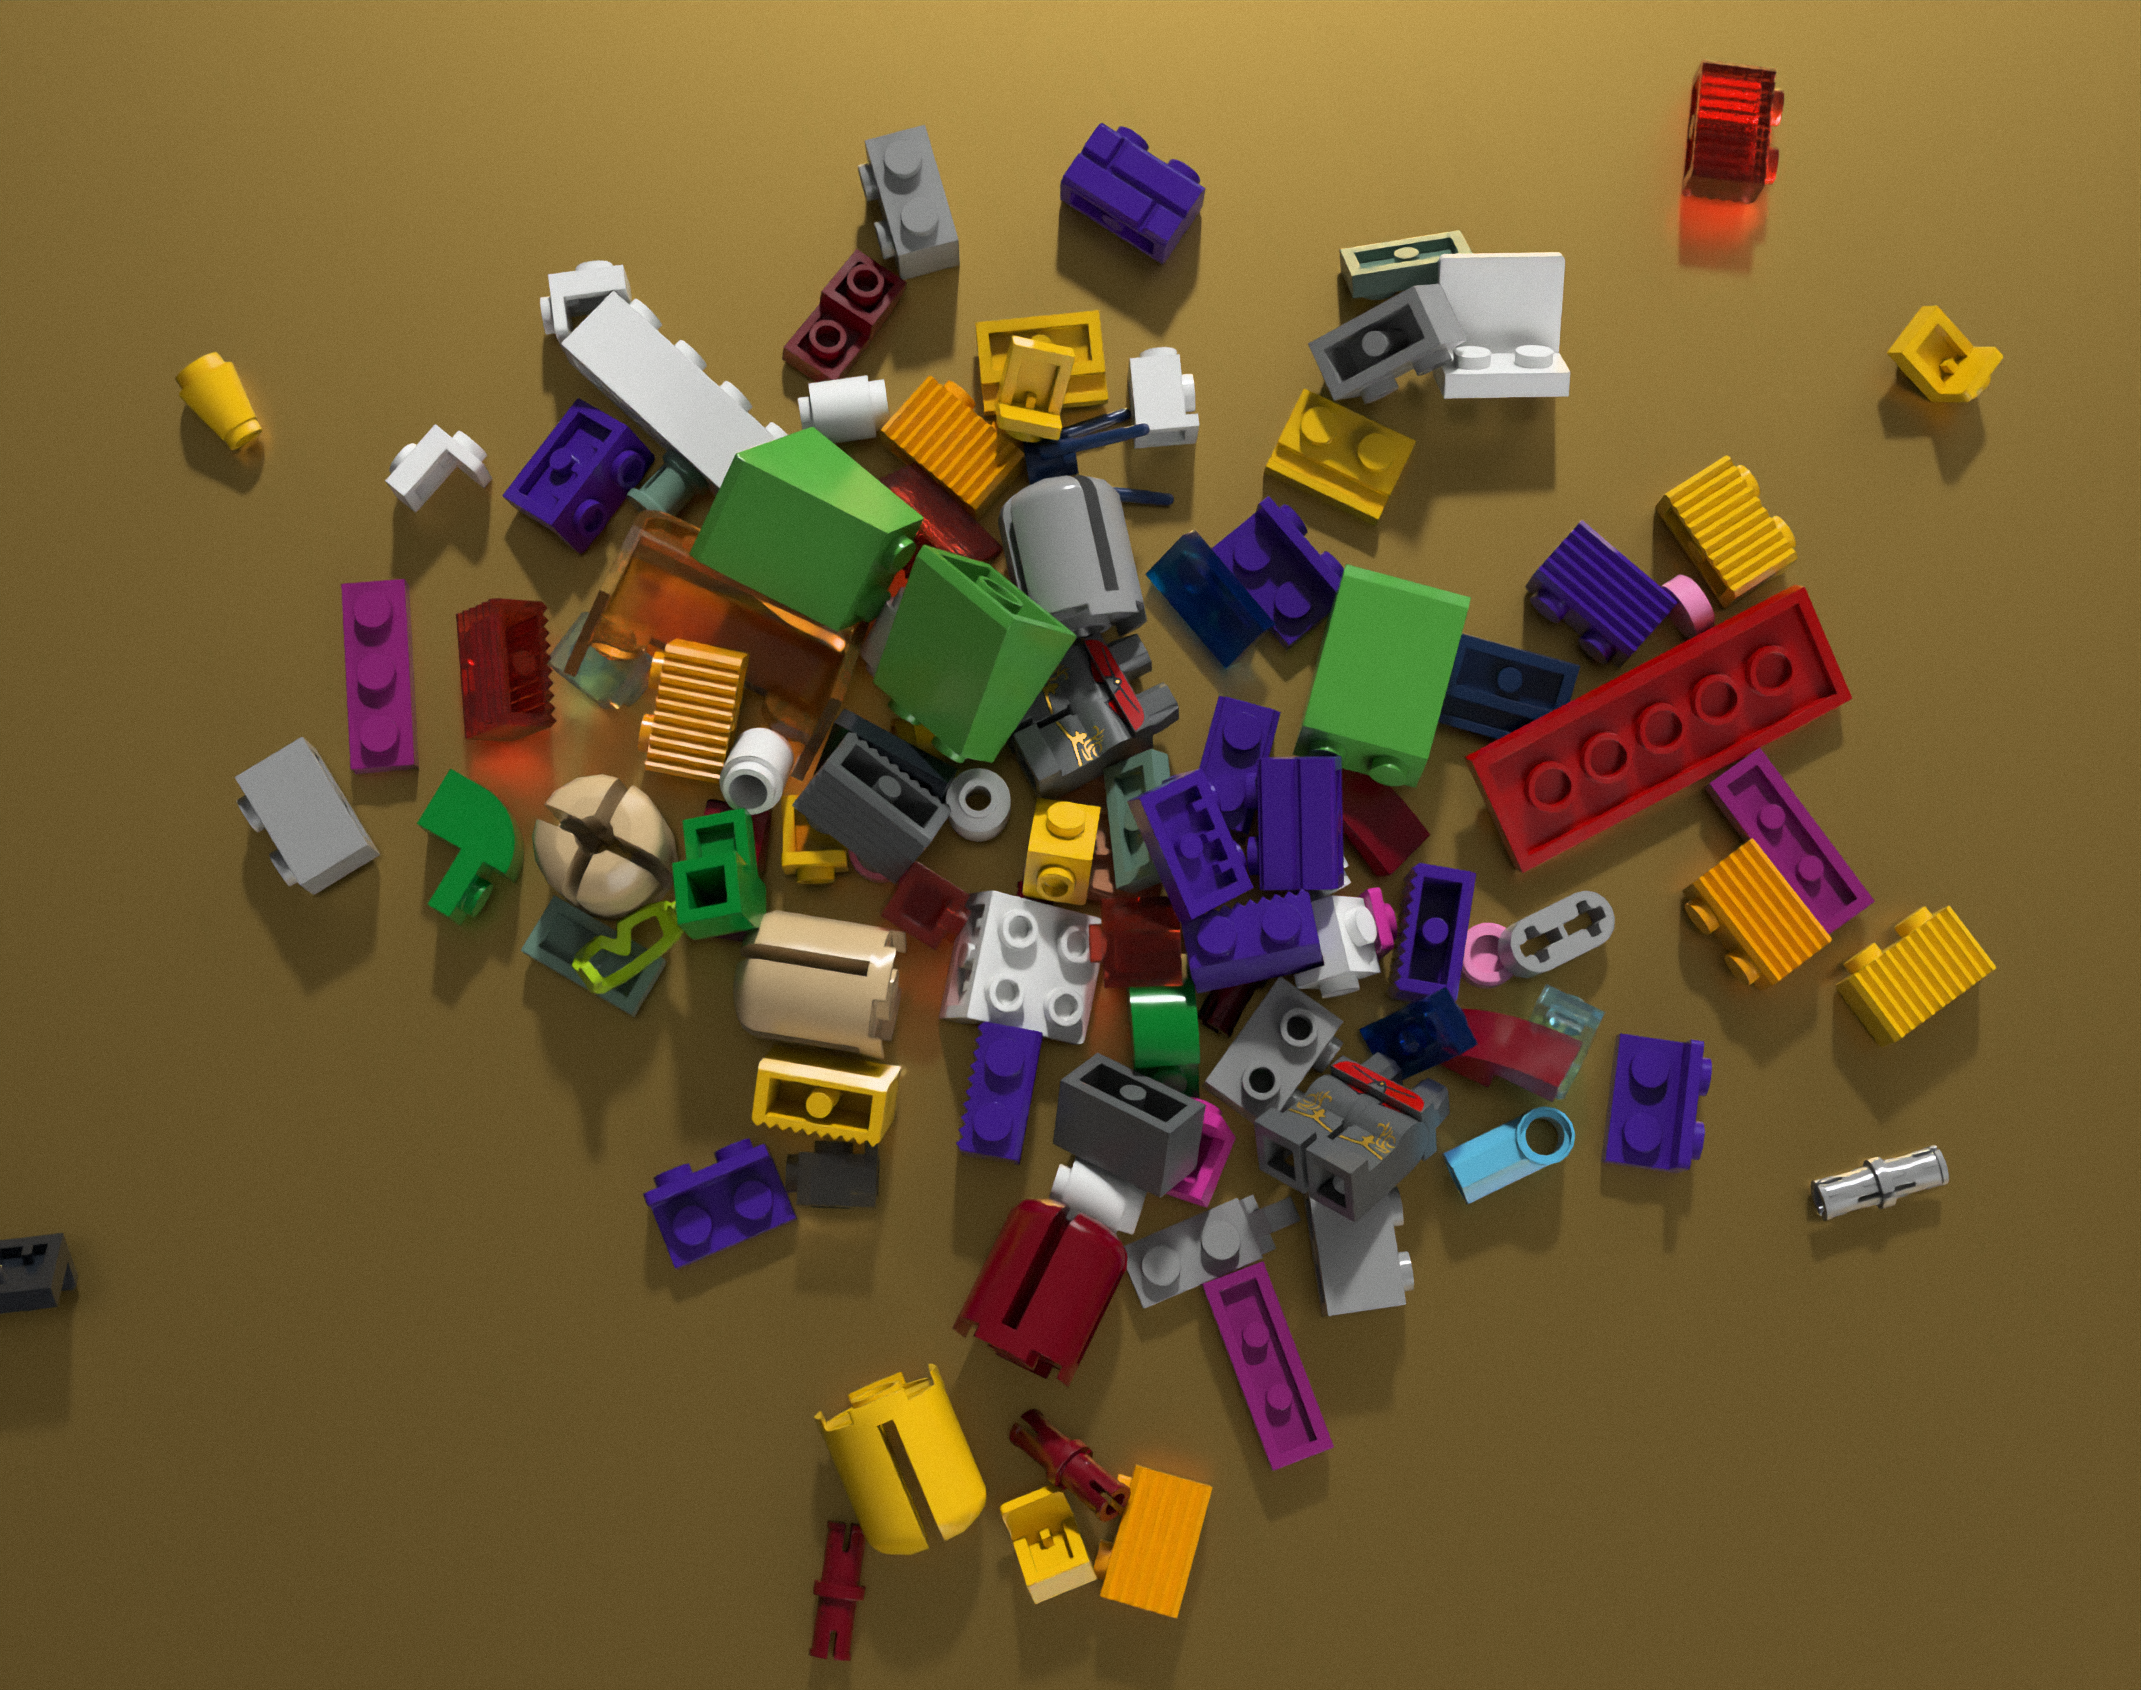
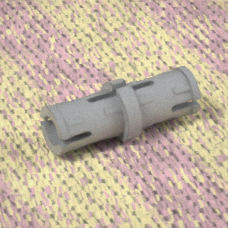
(1879, 1182)

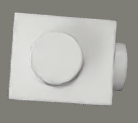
(580, 293)
(425, 466)
(1347, 946)

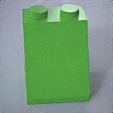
(808, 530)
(967, 654)
(1382, 675)

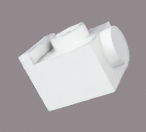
(1161, 399)

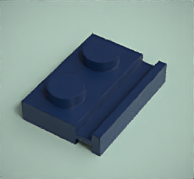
(1503, 687)

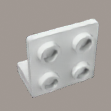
(1510, 322)
(1022, 967)

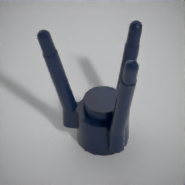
(1059, 458)

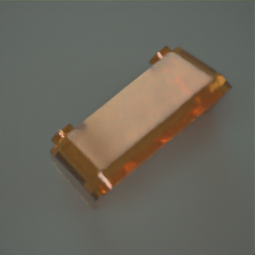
(666, 595)

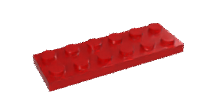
(1658, 728)

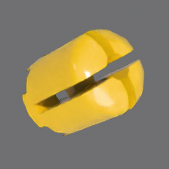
(873, 1472)

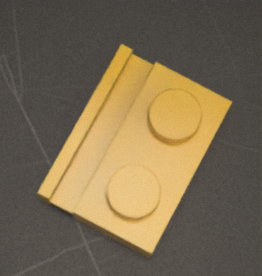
(1073, 330)
(1339, 456)

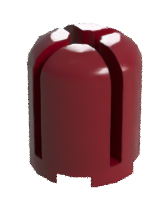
(1044, 1288)

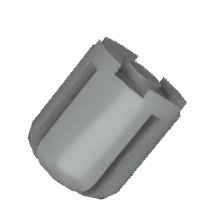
(1073, 554)

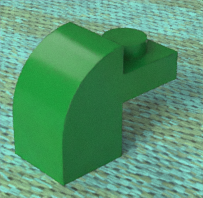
(486, 838)
(719, 879)
(1166, 1033)

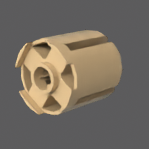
(594, 814)
(819, 983)

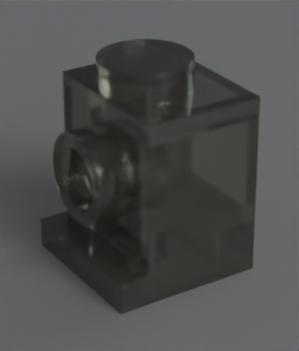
(835, 1176)

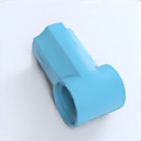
(1504, 1155)

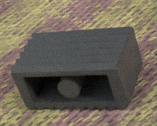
(872, 808)

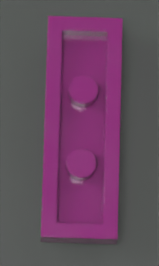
(379, 676)
(1768, 811)
(1267, 1366)

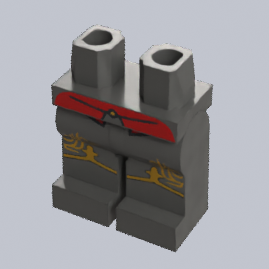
(1090, 716)
(1355, 1130)

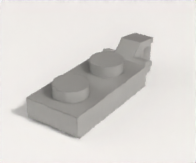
(1204, 1247)

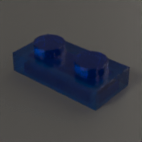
(1210, 599)
(1421, 1033)

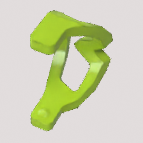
(621, 946)

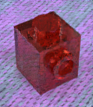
(927, 906)
(1137, 942)

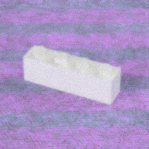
(665, 387)

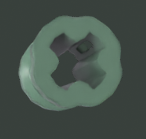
(669, 487)

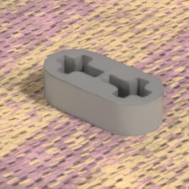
(1562, 946)

